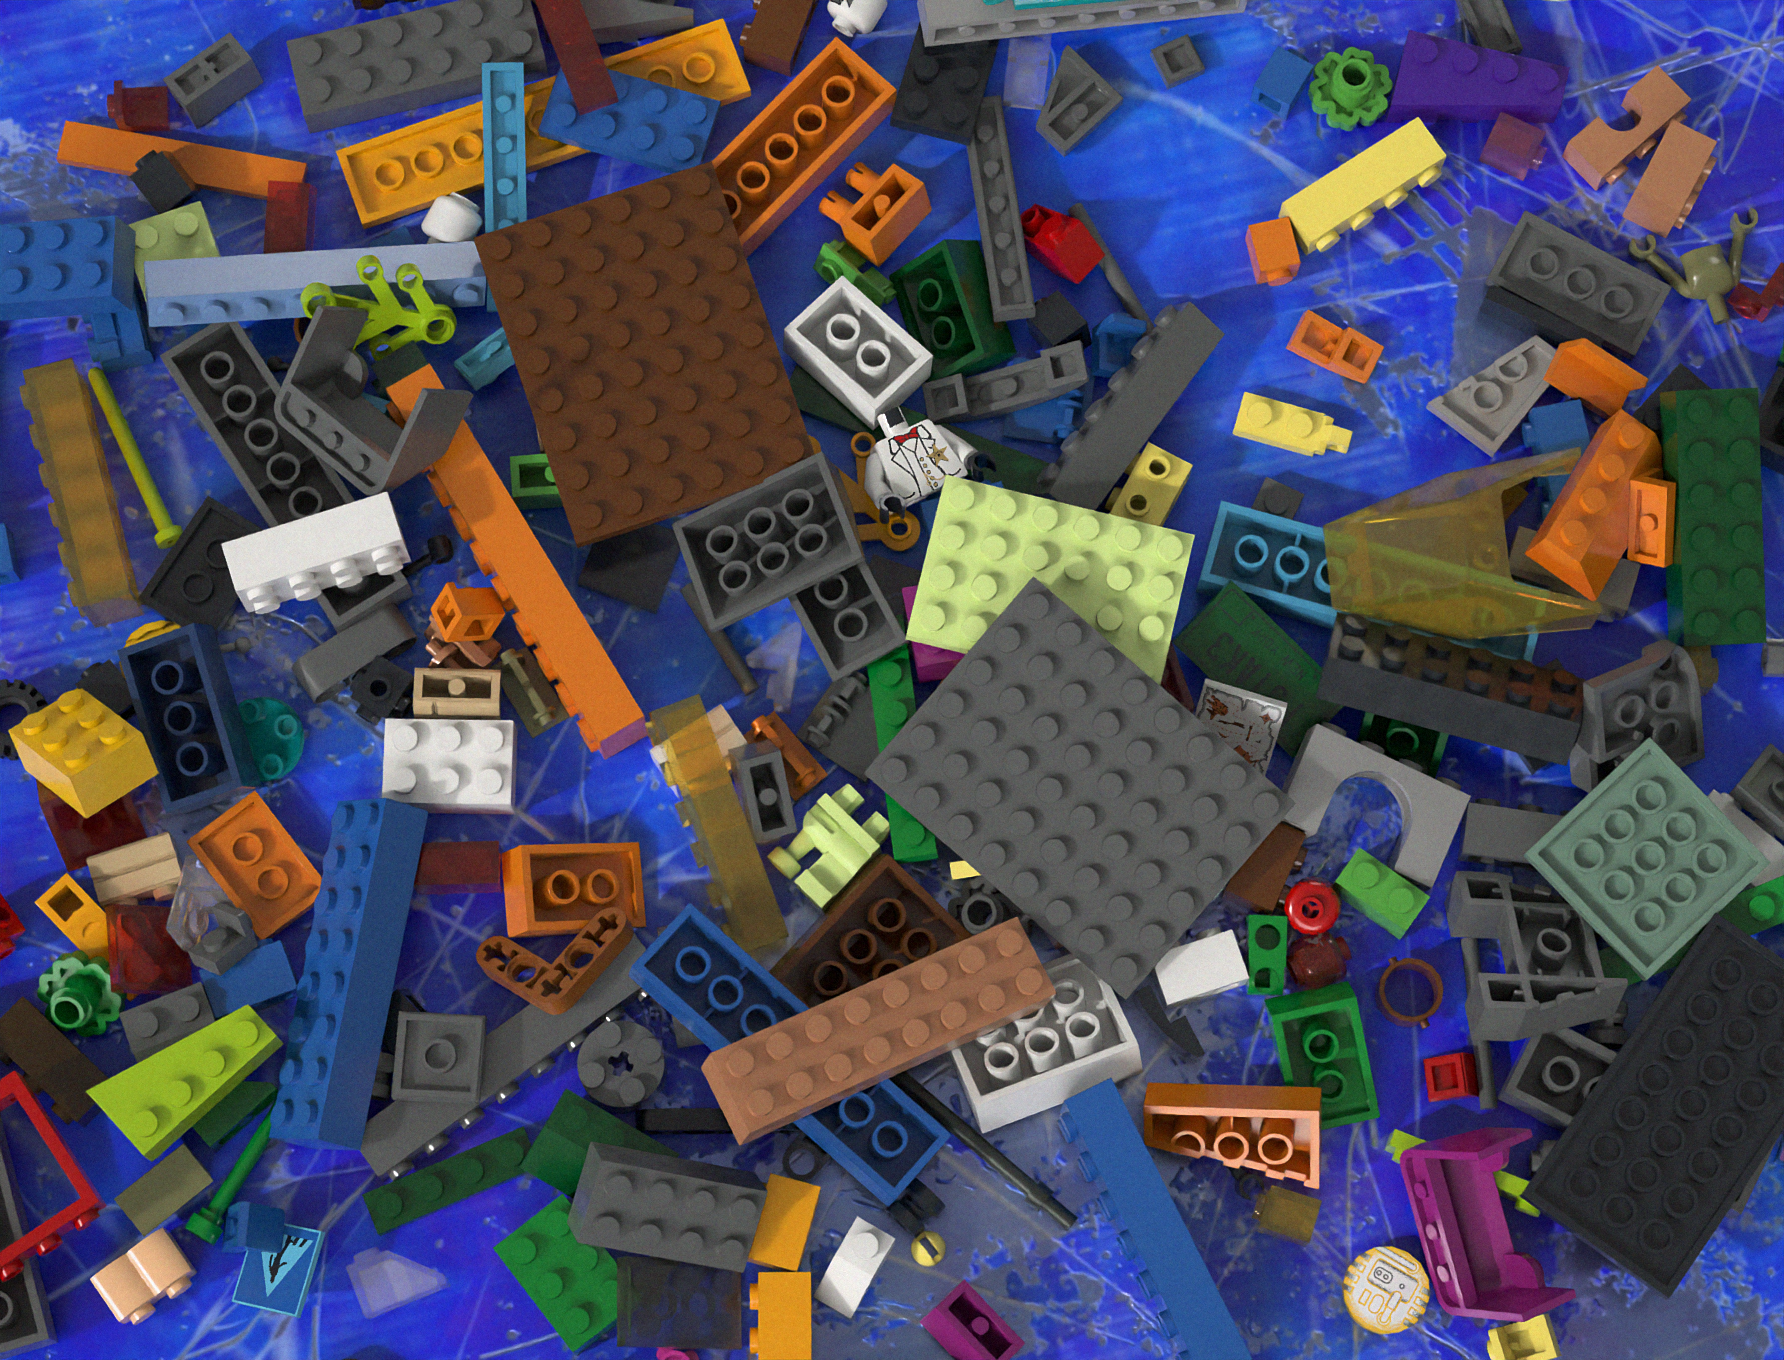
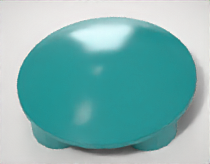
(273, 736)

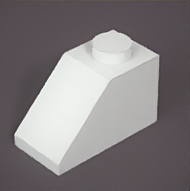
(854, 1267)

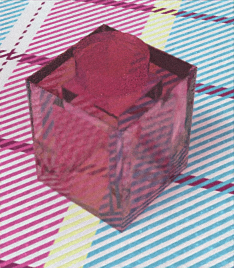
(1514, 147)

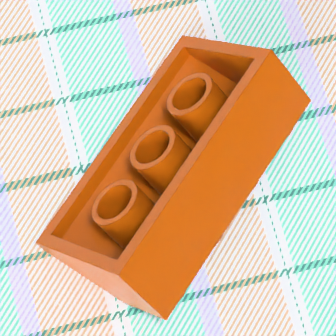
(1590, 517)

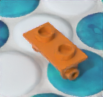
(800, 766)

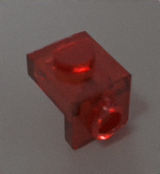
(139, 108)
(1756, 306)

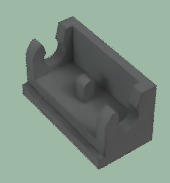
(213, 80)

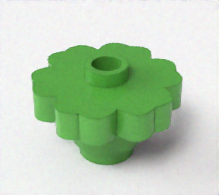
(1350, 89)

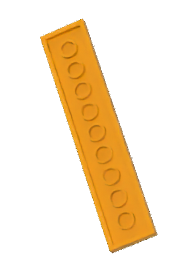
(446, 153)

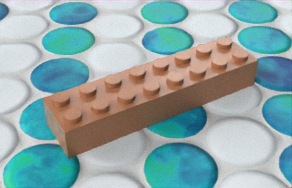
(877, 1030)

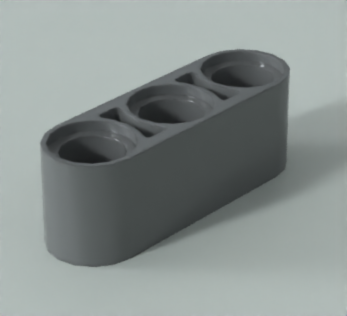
(338, 660)

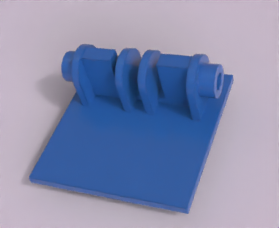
(1053, 419)

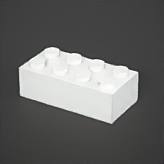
(316, 553)

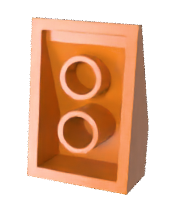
(565, 885)

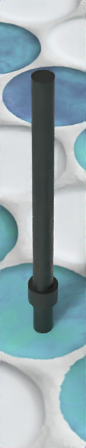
(1037, 1194)

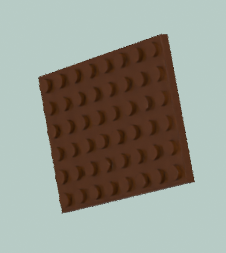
(644, 353)

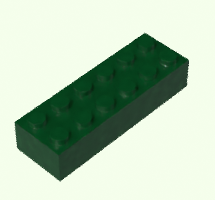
(1718, 523)

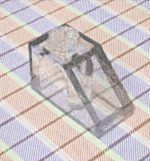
(391, 1281)

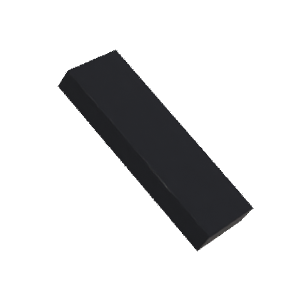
(1533, 319)

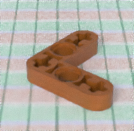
(554, 976)

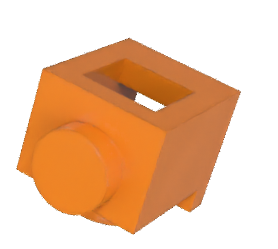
(467, 613)

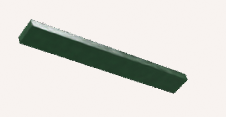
(1014, 468)

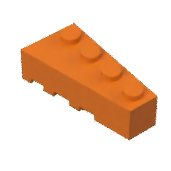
(1241, 1125)

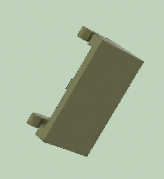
(164, 1189)

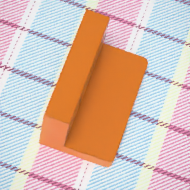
(1593, 376)
(1651, 519)

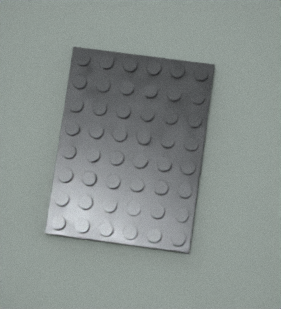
(1079, 788)

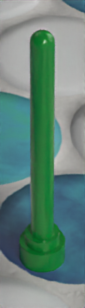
(208, 1221)

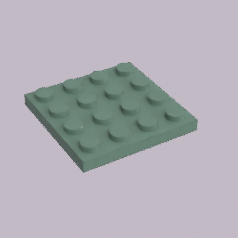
(1646, 859)

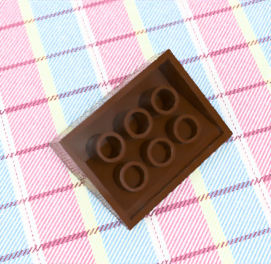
(867, 933)

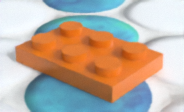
(258, 865)

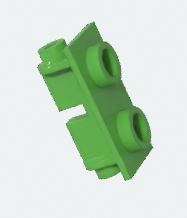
(841, 260)

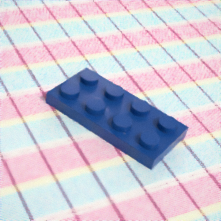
(646, 127)

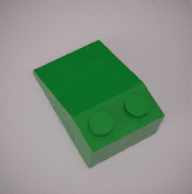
(1324, 1047)

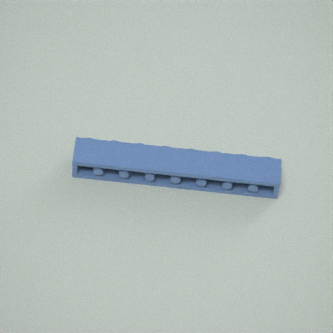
(272, 283)

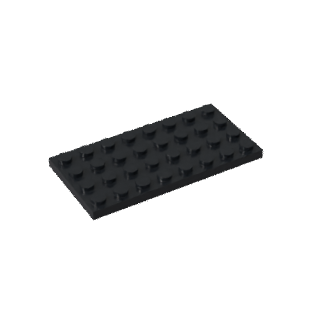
(1676, 1114)

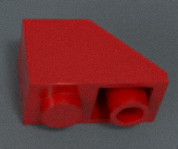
(1060, 243)

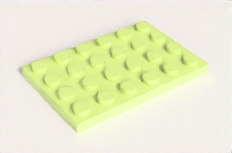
(1103, 566)

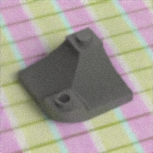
(1635, 702)

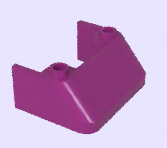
(1467, 1230)

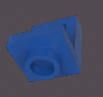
(1113, 343)

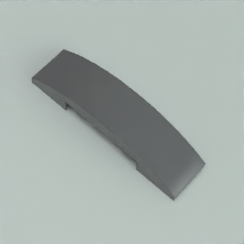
(1008, 388)

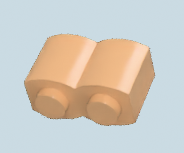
(144, 1276)

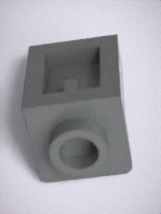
(227, 943)

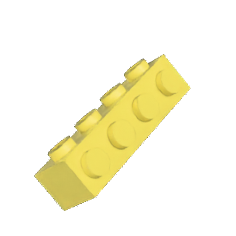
(1363, 186)
(1152, 486)

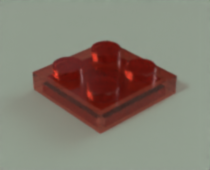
(143, 951)

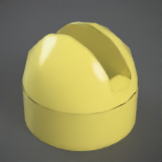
(921, 1255)

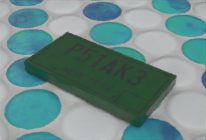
(1248, 650)

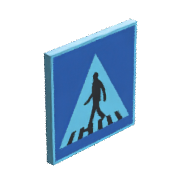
(280, 1279)

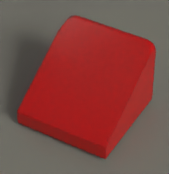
(1451, 1077)

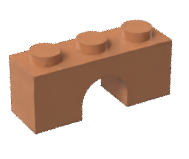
(1602, 152)

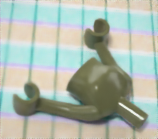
(1705, 267)

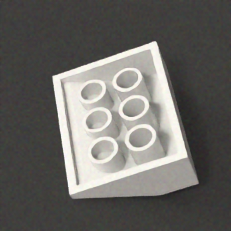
(1050, 1052)

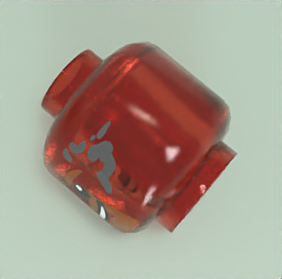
(1318, 960)

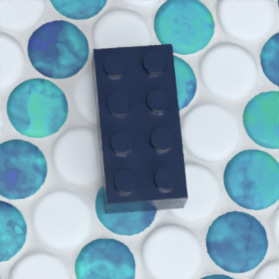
(189, 718)

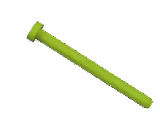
(167, 532)

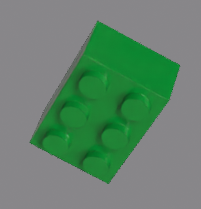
(564, 1278)

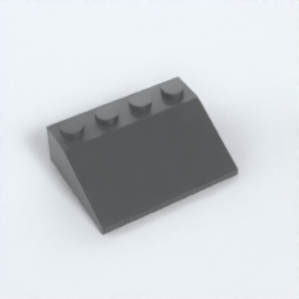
(770, 541)

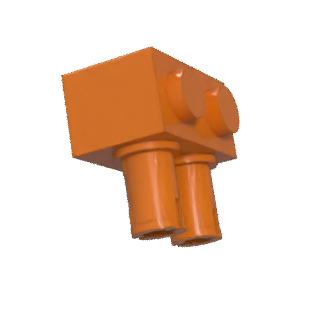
(883, 215)

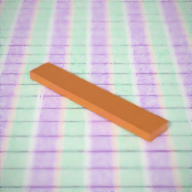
(207, 165)

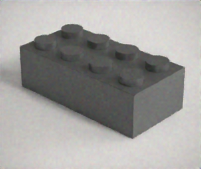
(666, 1207)

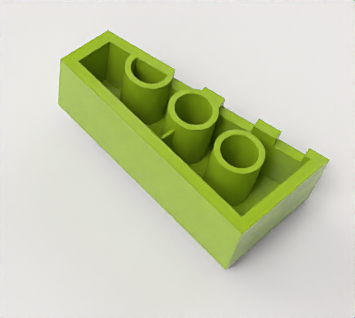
(184, 1081)

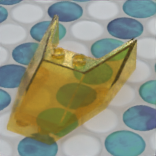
(1442, 558)

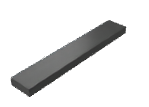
(999, 215)

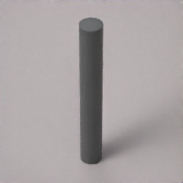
(722, 644)

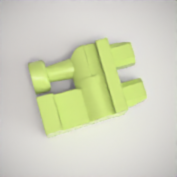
(843, 842)

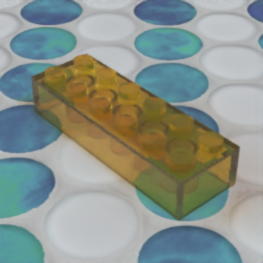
(81, 493)

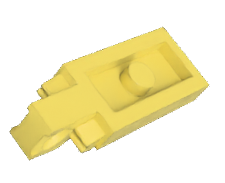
(1289, 426)

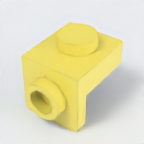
(1524, 1340)

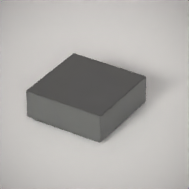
(1177, 61)

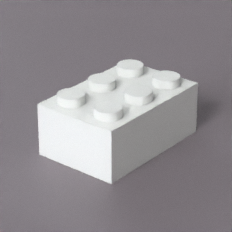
(857, 352)
(451, 765)

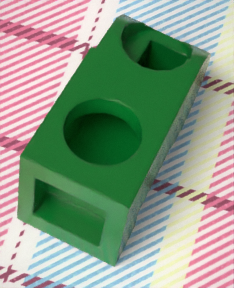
(1265, 954)

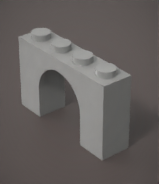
(1427, 805)

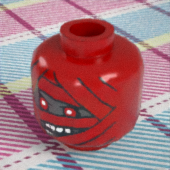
(1318, 891)

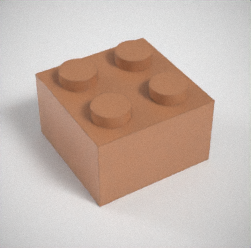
(1672, 180)

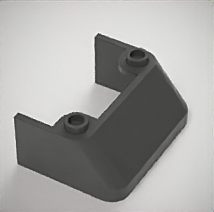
(327, 413)

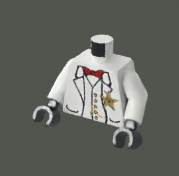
(915, 462)

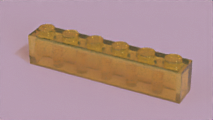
(717, 823)

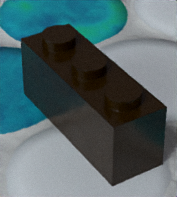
(50, 1062)

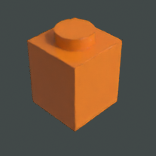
(1273, 251)

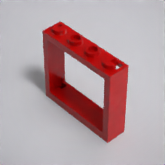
(79, 1214)

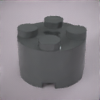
(632, 1089)

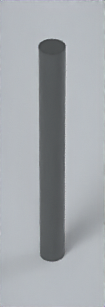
(1113, 272)
(1481, 1048)

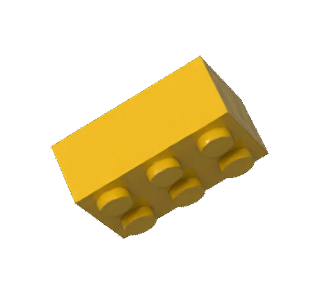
(83, 751)

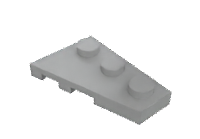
(1499, 397)

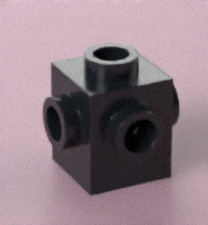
(380, 678)

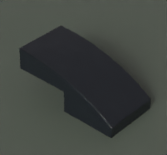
(1176, 1034)

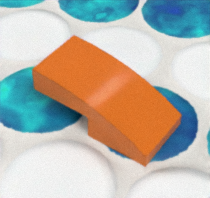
(1333, 348)

